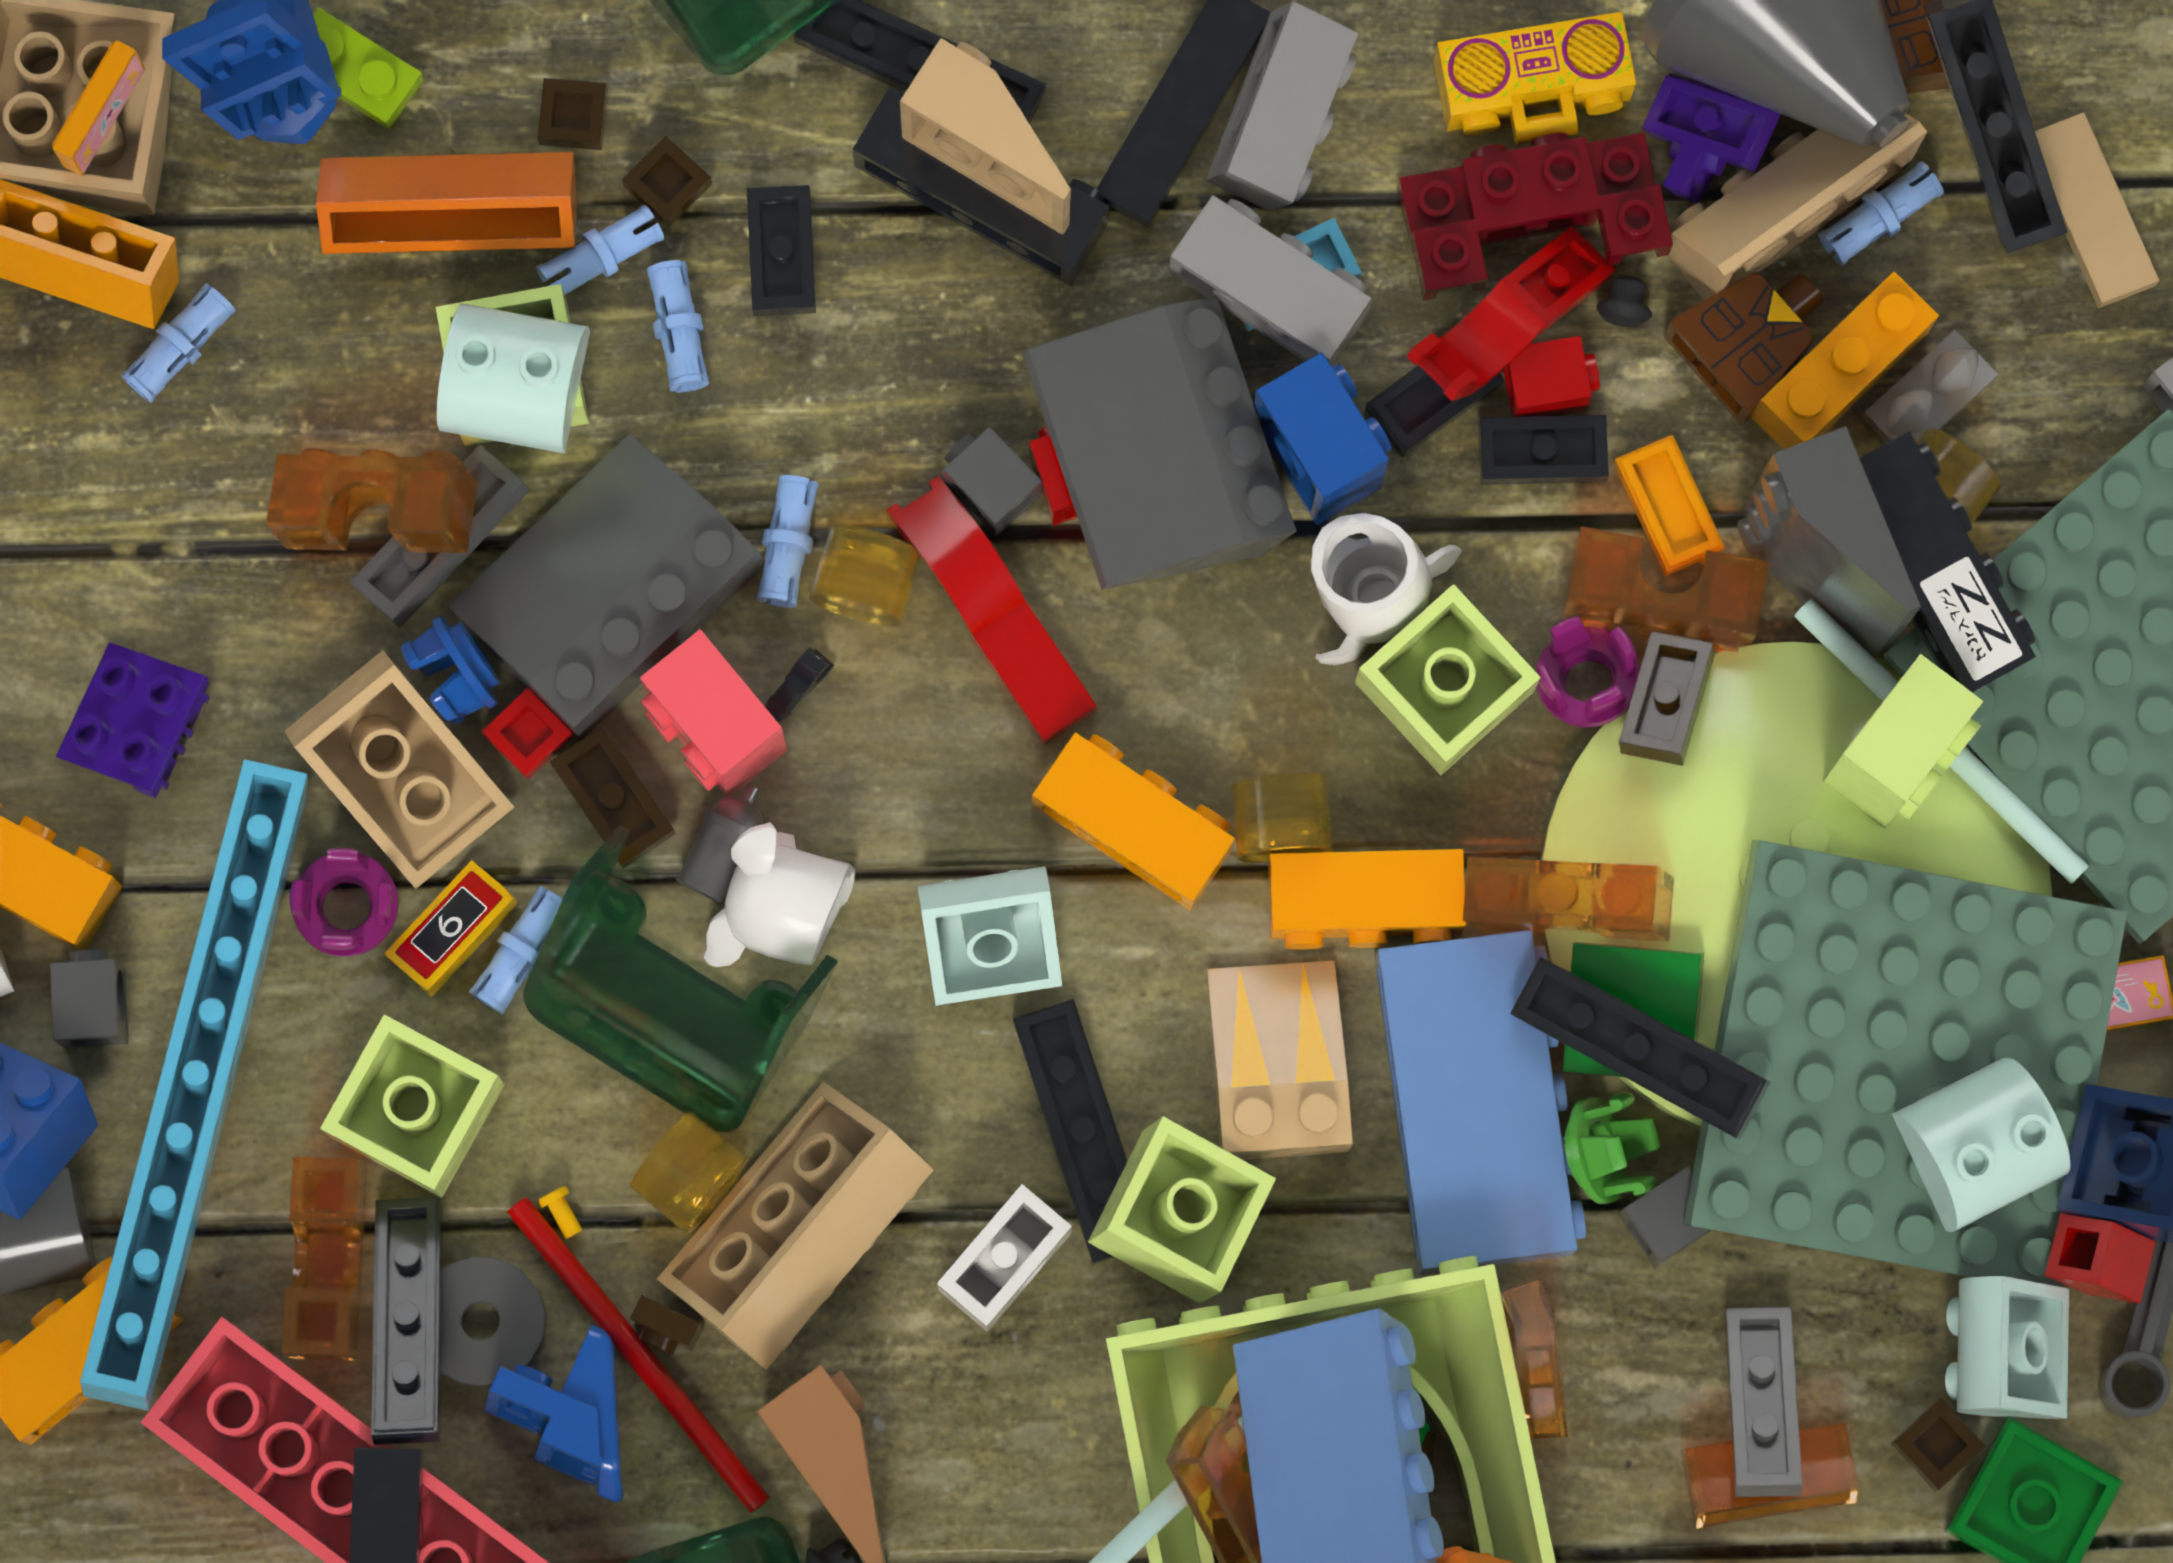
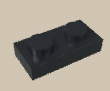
(781, 250)
(1543, 449)

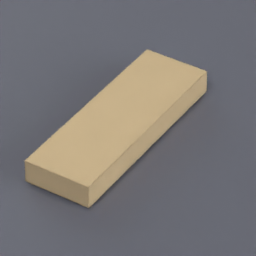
(2095, 213)

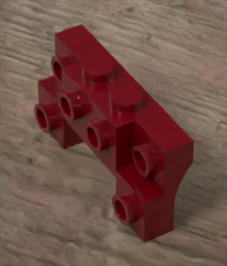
(1531, 194)

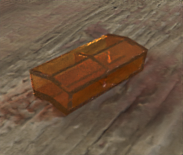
(1537, 1359)
(1215, 1479)
(1826, 1479)

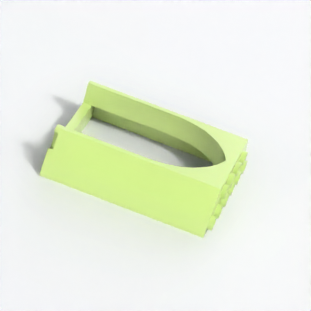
(1459, 1371)

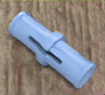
(1881, 213)
(602, 251)
(678, 326)
(178, 342)
(787, 541)
(517, 952)

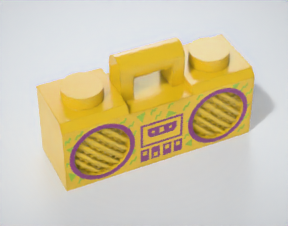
(1532, 68)

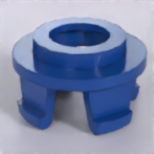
(466, 688)

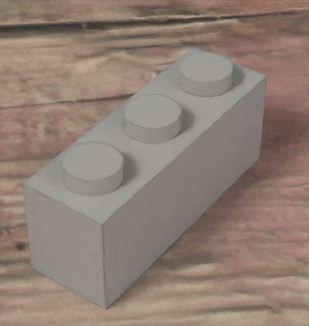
(1284, 107)
(1270, 281)

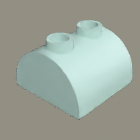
(510, 377)
(990, 935)
(1984, 1142)
(2009, 1348)

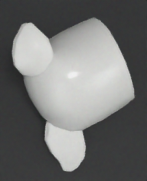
(1372, 582)
(777, 900)

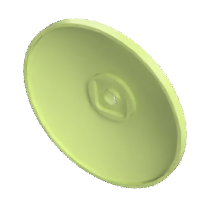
(1757, 772)

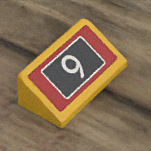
(451, 928)

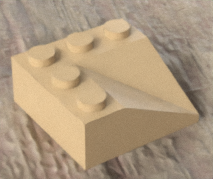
(45, 66)

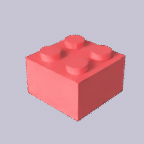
(713, 714)

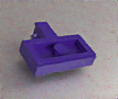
(1706, 132)

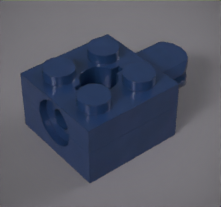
(2122, 1162)

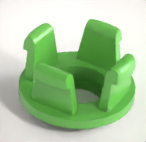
(1601, 1146)

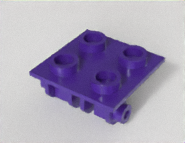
(134, 719)

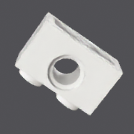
(1004, 1257)

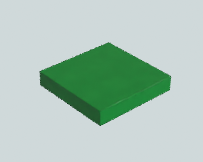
(1652, 980)
(2033, 1500)

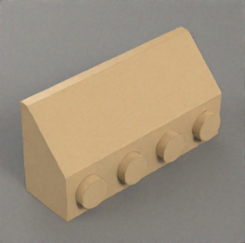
(1782, 204)
(795, 1224)

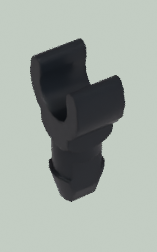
(799, 682)

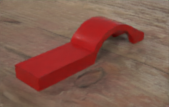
(1513, 315)
(994, 611)

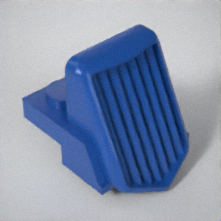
(258, 68)
(574, 1424)

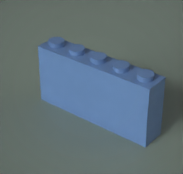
(1476, 1103)
(1337, 1444)

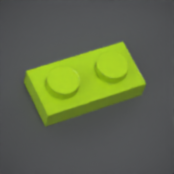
(366, 72)

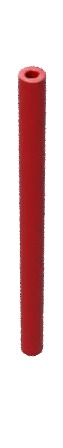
(638, 1355)

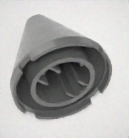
(1797, 57)

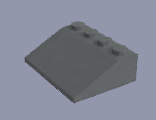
(1160, 444)
(1830, 540)
(606, 585)

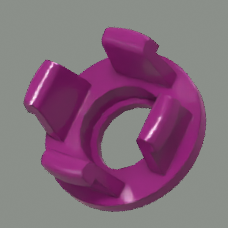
(1575, 644)
(323, 875)

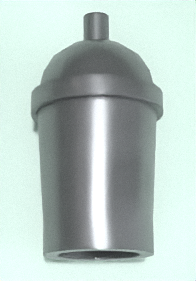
(709, 861)

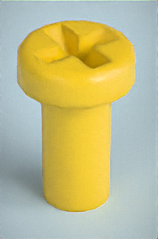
(561, 1211)

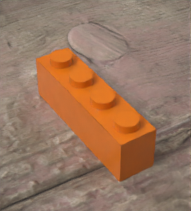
(447, 202)

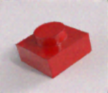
(527, 733)

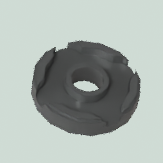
(520, 1323)

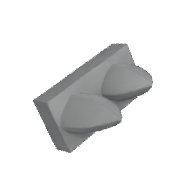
(1931, 391)

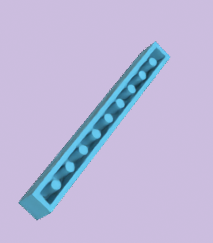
(195, 1086)

